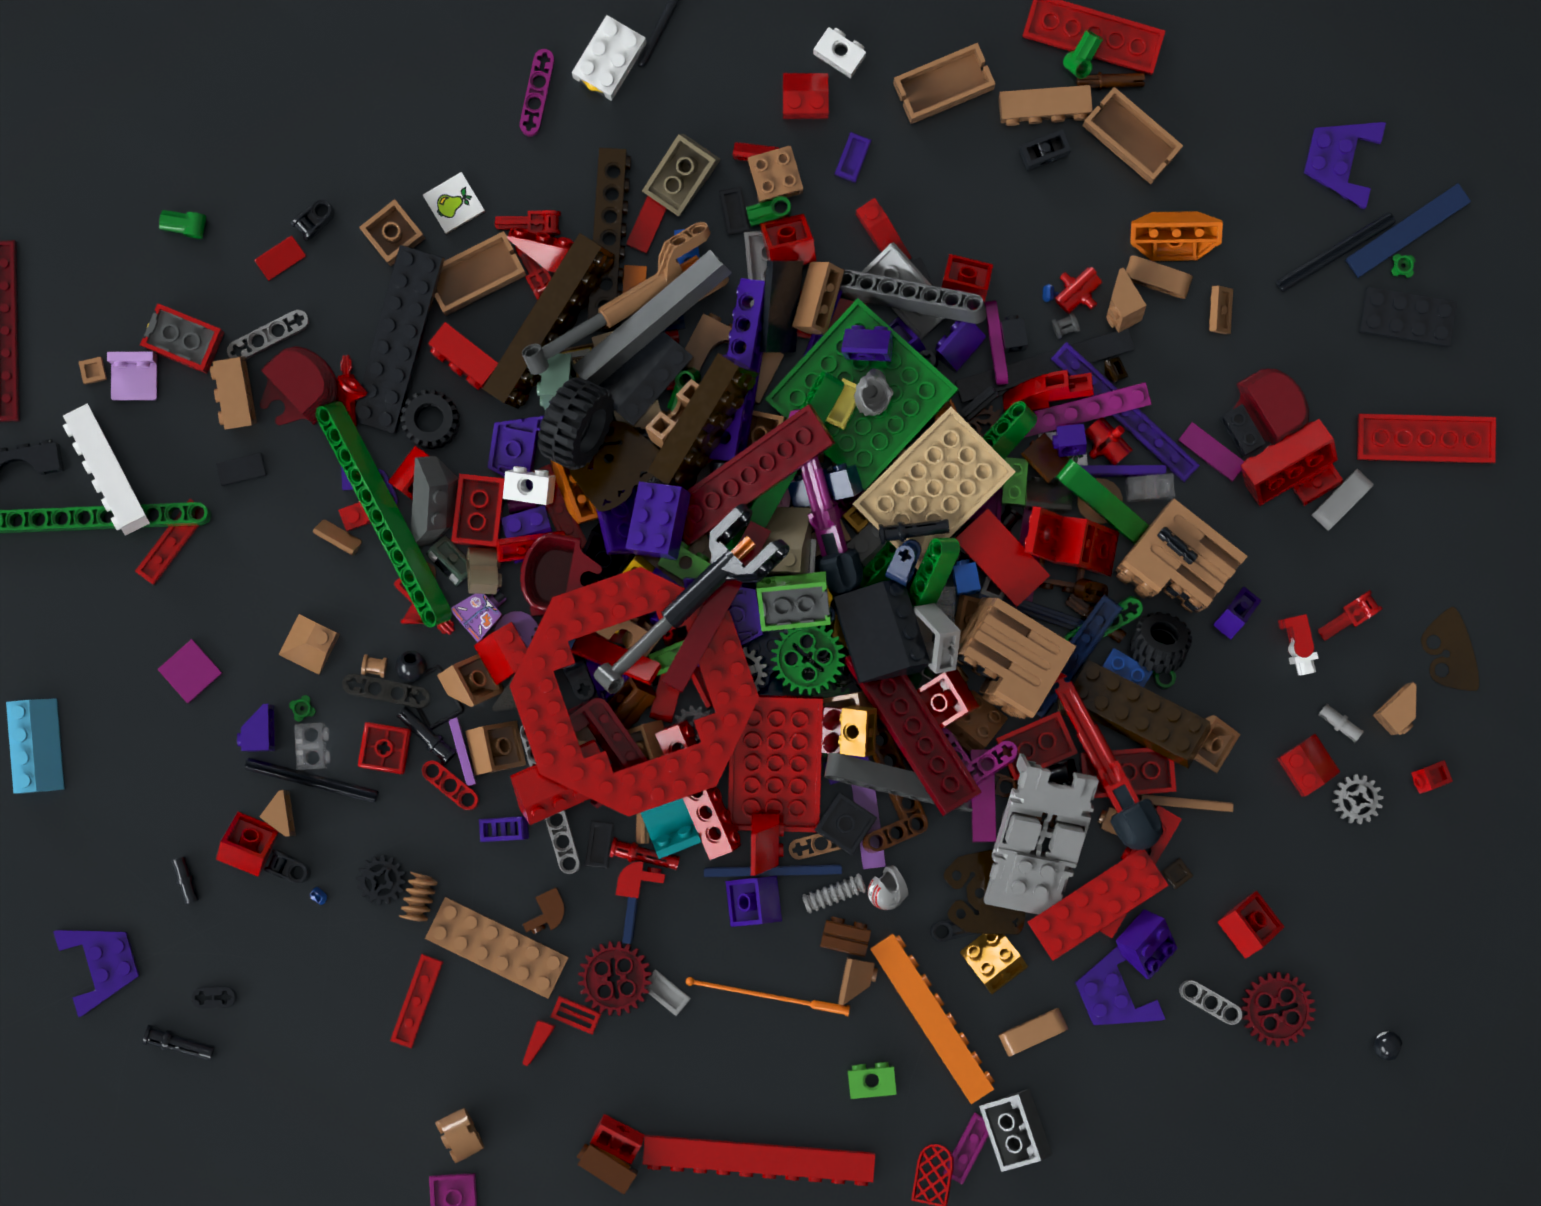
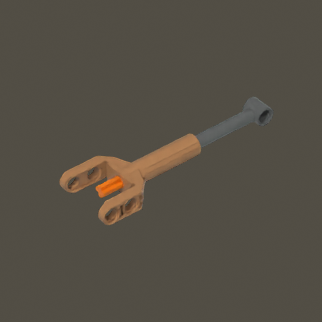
(631, 300)

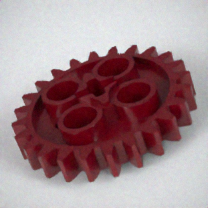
(636, 975)
(1272, 988)

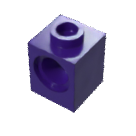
(1070, 440)

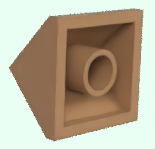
(280, 813)

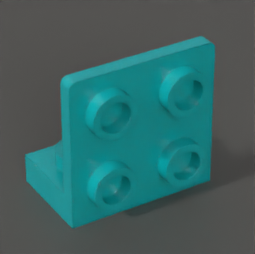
(670, 828)

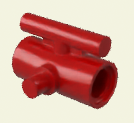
(1078, 290)
(1107, 441)

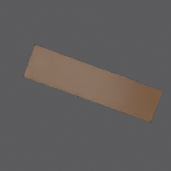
(1189, 803)

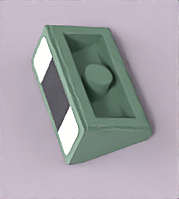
(448, 560)

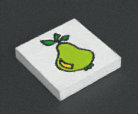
(453, 203)

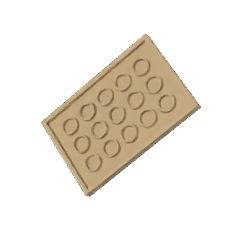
(937, 478)

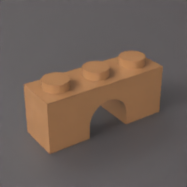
(662, 425)
(635, 630)

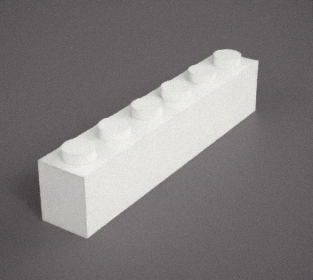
(105, 469)

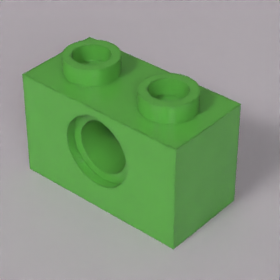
(1015, 487)
(699, 563)
(886, 1081)

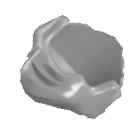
(873, 393)

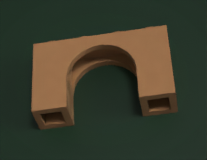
(712, 333)

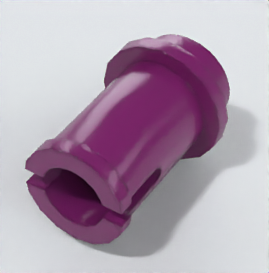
(517, 506)

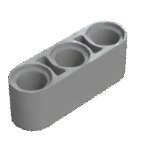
(1342, 499)
(1221, 1003)

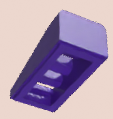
(522, 829)

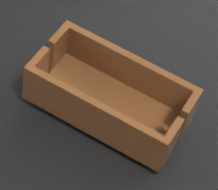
(944, 83)
(1132, 135)
(477, 273)

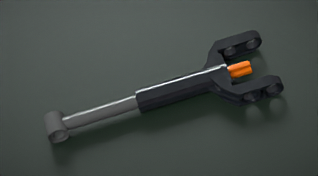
(723, 567)

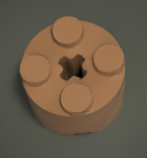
(459, 1135)

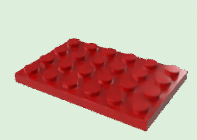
(778, 764)

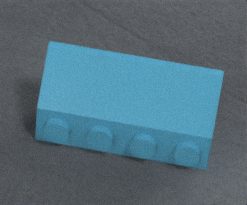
(35, 745)

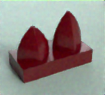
(831, 729)

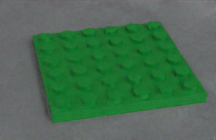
(878, 439)

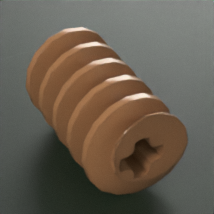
(419, 897)

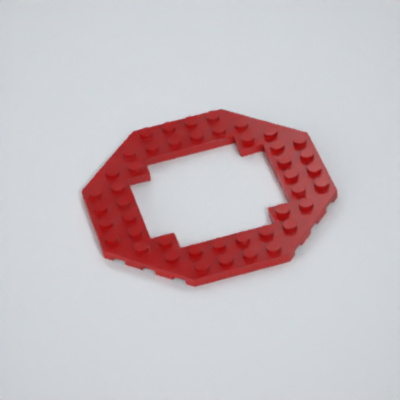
(549, 724)

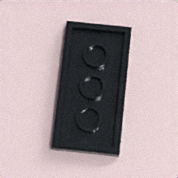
(780, 305)

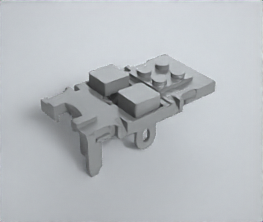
(1031, 878)

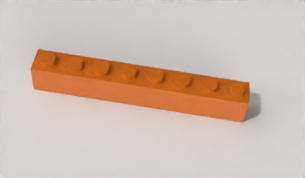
(932, 1019)

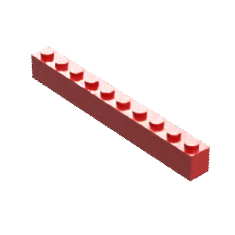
(758, 1158)

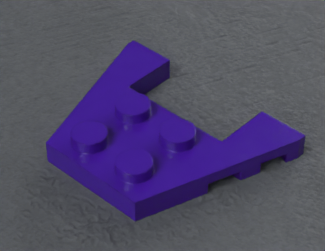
(1332, 157)
(514, 445)
(743, 611)
(109, 963)
(1108, 997)

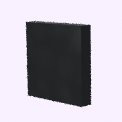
(845, 823)

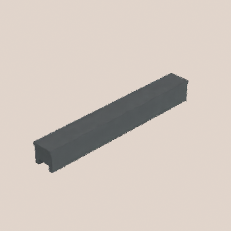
(652, 319)

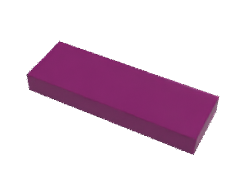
(1211, 451)
(968, 1148)

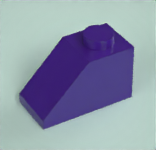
(1237, 613)

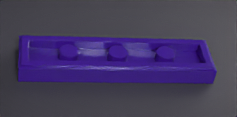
(1124, 470)

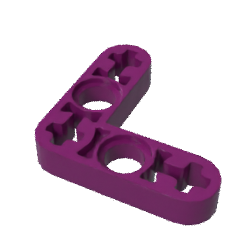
(989, 754)

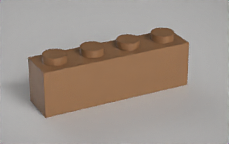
(1045, 104)

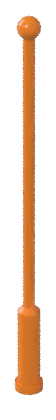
(815, 1004)

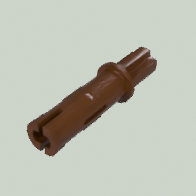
(1112, 80)
(1085, 609)

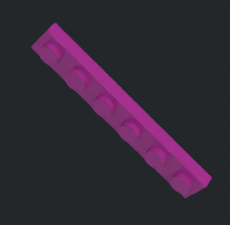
(1091, 408)

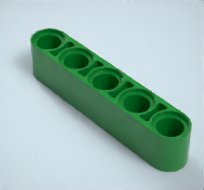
(1102, 501)
(934, 571)

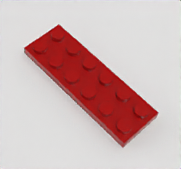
(1123, 42)
(1426, 438)
(1098, 904)

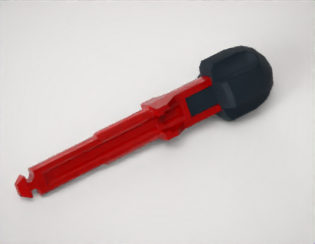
(1135, 821)

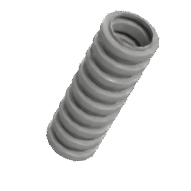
(834, 893)

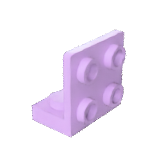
(133, 375)

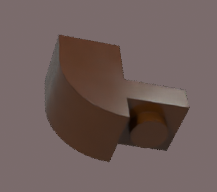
(553, 911)

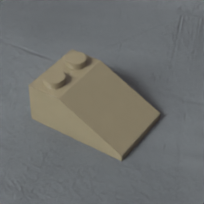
(681, 174)
(794, 528)

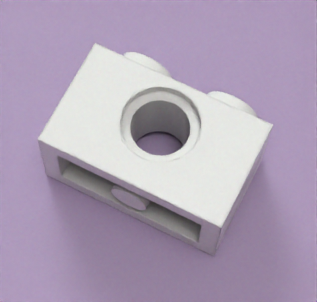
(845, 64)
(516, 488)

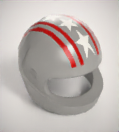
(888, 890)

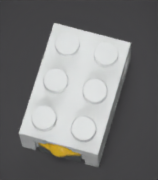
(609, 57)

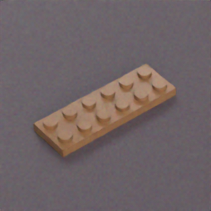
(496, 947)

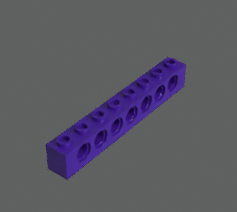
(752, 357)

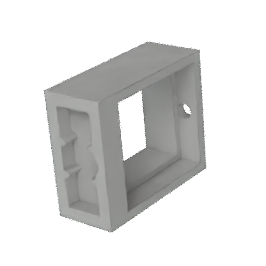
(934, 620)

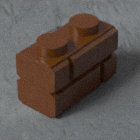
(631, 701)
(845, 937)

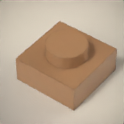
(92, 370)

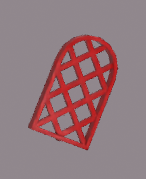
(934, 1169)

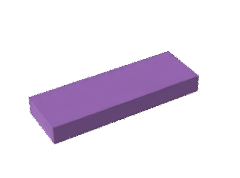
(462, 751)

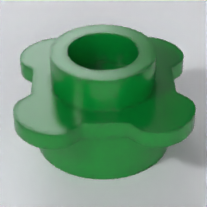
(1409, 264)
(308, 710)

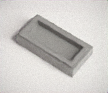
(667, 993)

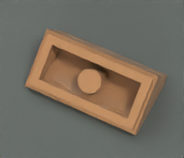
(337, 537)

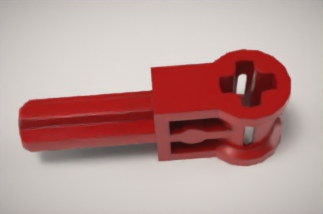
(536, 221)
(538, 277)
(1354, 613)

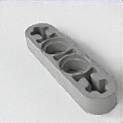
(269, 339)

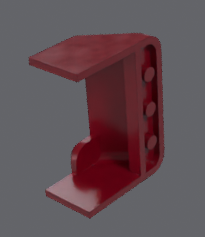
(608, 732)

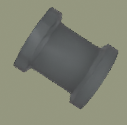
(1057, 326)

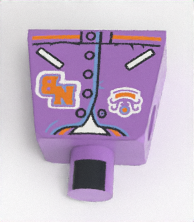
(479, 613)

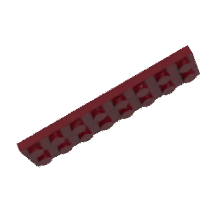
(755, 471)
(921, 740)

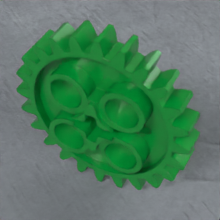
(794, 673)

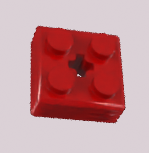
(393, 760)

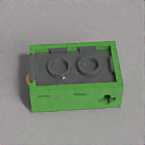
(794, 601)

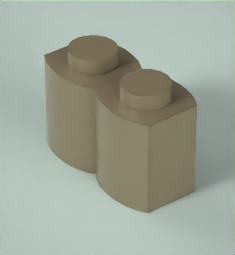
(483, 570)

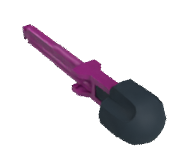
(841, 563)

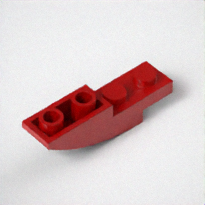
(1049, 387)

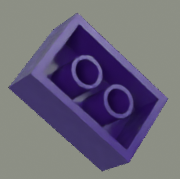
(658, 520)

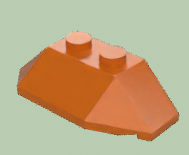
(1176, 235)
(574, 498)

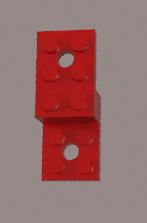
(1071, 541)

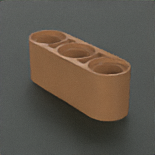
(1159, 277)
(1033, 1032)

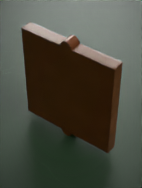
(1044, 458)

